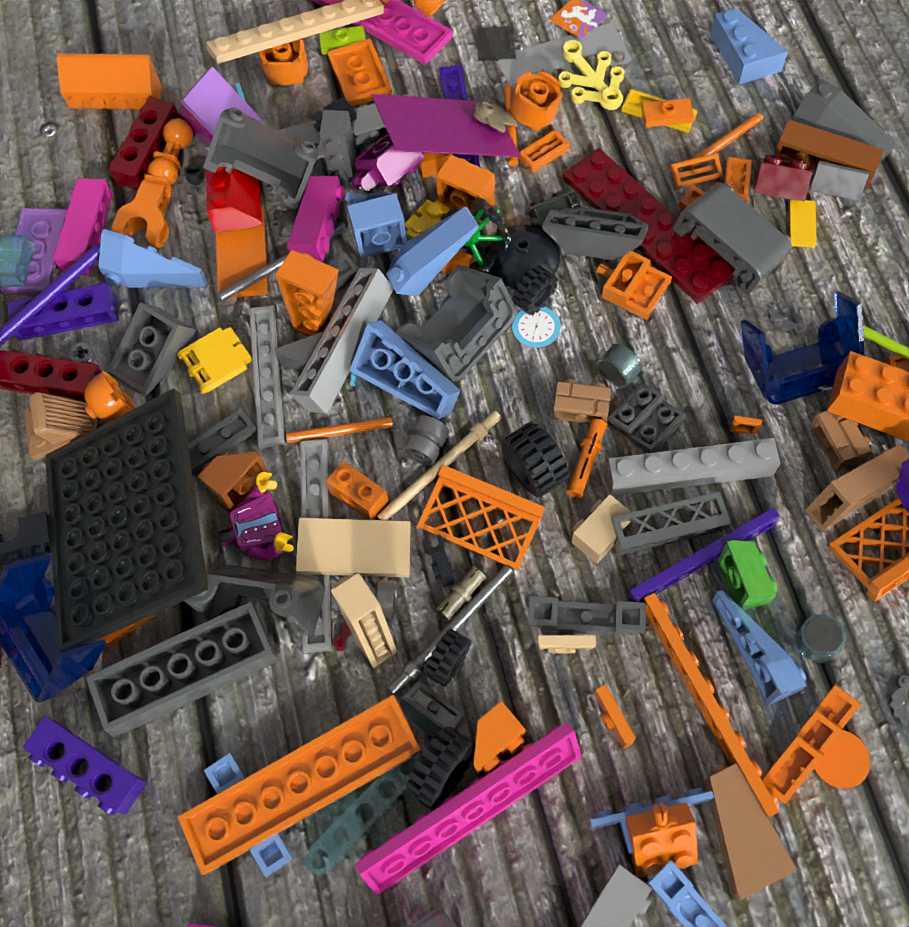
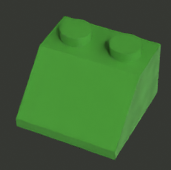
(746, 574)

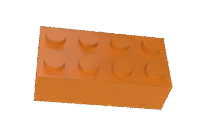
(872, 395)

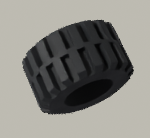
(535, 459)

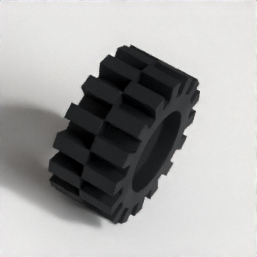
(535, 290)
(447, 657)

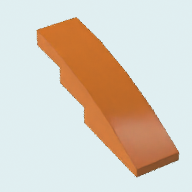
(810, 743)

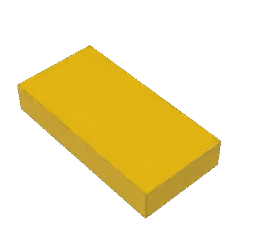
(802, 223)

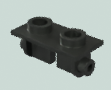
(541, 208)

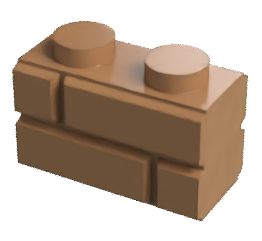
(581, 402)
(841, 440)

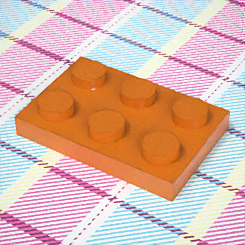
(359, 72)

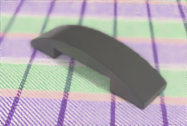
(587, 617)

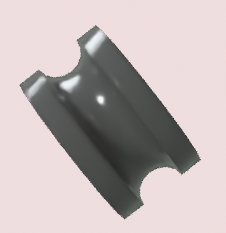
(79, 348)

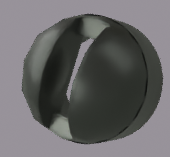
(194, 174)

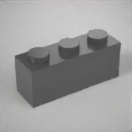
(338, 144)

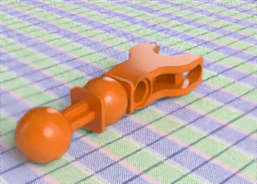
(155, 190)

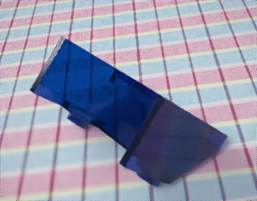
(809, 367)
(30, 631)

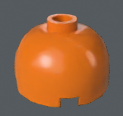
(106, 399)

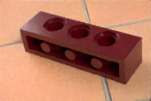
(141, 142)
(36, 373)

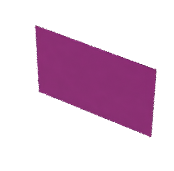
(440, 127)

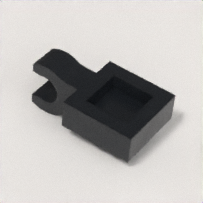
(339, 105)
(441, 567)

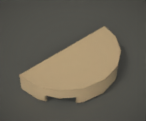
(565, 643)

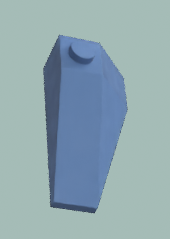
(429, 252)
(139, 267)
(766, 660)

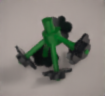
(476, 243)

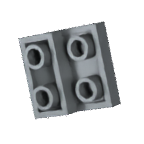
(646, 418)

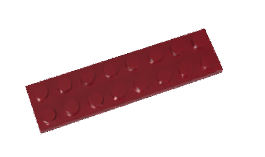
(689, 261)

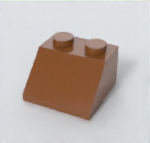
(231, 477)

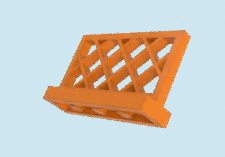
(492, 496)
(897, 571)

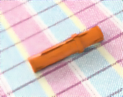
(595, 431)

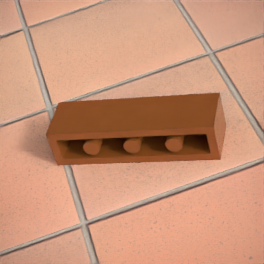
(817, 145)

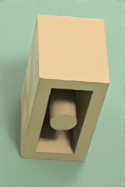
(596, 533)

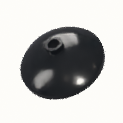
(517, 261)

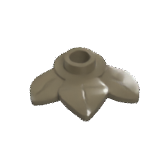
(494, 115)

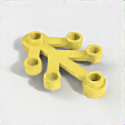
(609, 97)

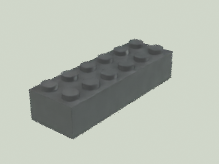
(181, 669)

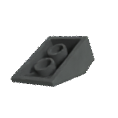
(149, 347)

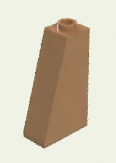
(857, 488)
(746, 837)

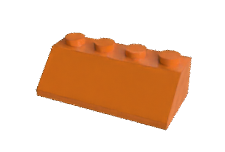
(107, 80)

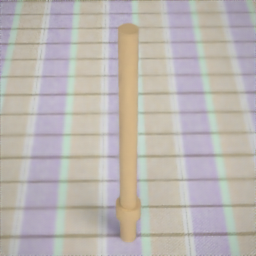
(476, 433)

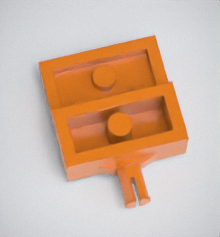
(634, 284)
(662, 837)

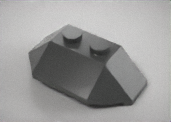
(595, 232)

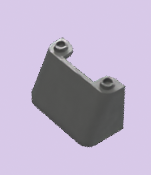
(262, 153)
(735, 234)
(465, 324)
(287, 593)

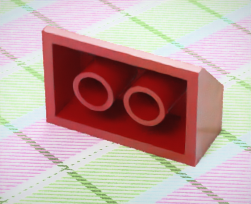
(233, 200)

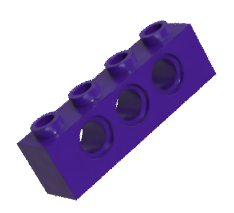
(69, 311)
(124, 785)

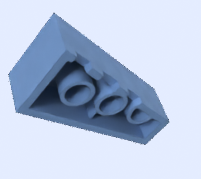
(402, 371)

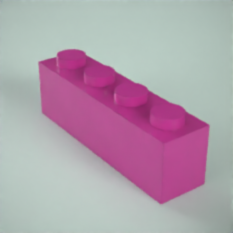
(317, 216)
(83, 222)

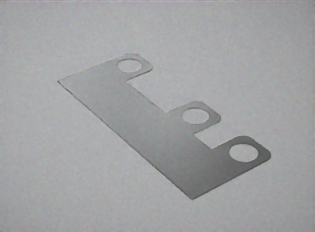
(550, 56)

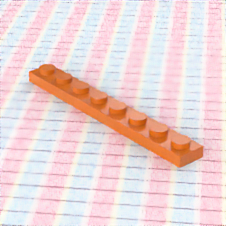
(702, 693)

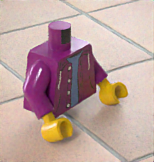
(257, 524)

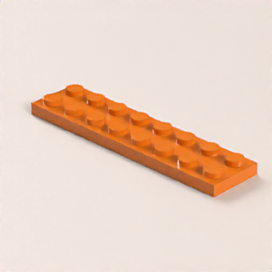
(299, 784)

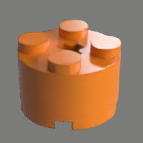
(285, 63)
(536, 100)

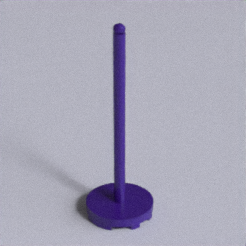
(49, 293)

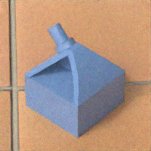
(376, 222)

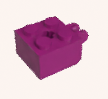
(384, 165)

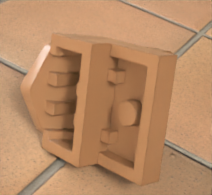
(55, 422)

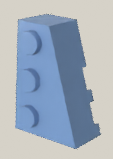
(746, 47)

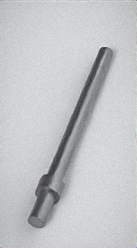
(266, 271)
(411, 669)

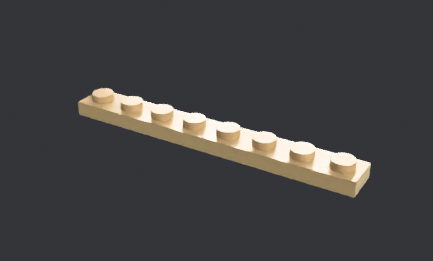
(292, 29)

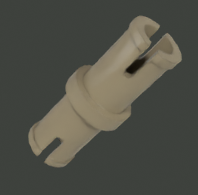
(461, 593)

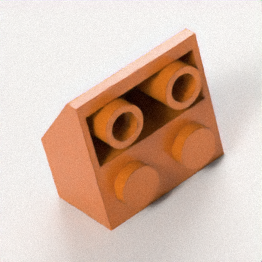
(497, 737)

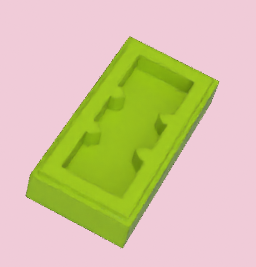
(340, 37)

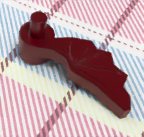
(340, 640)

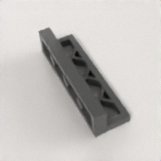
(671, 534)

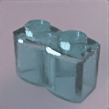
(15, 257)

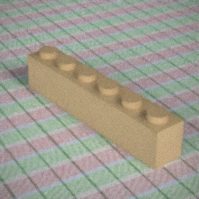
(364, 619)

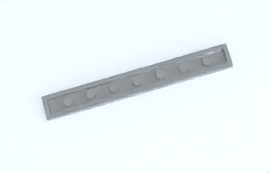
(316, 505)

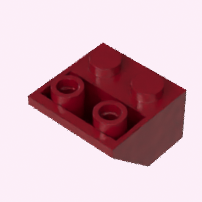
(782, 178)

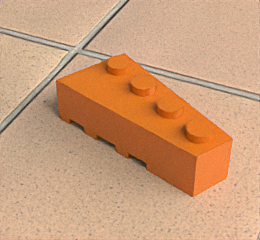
(307, 291)

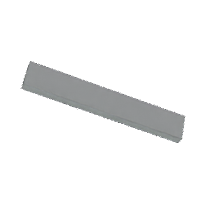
(267, 377)

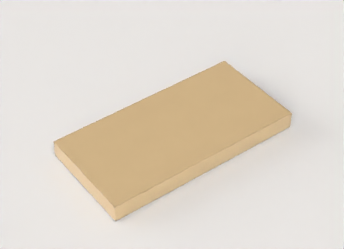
(353, 547)

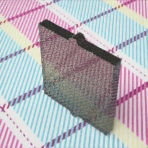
(495, 43)

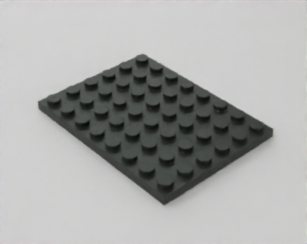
(123, 523)

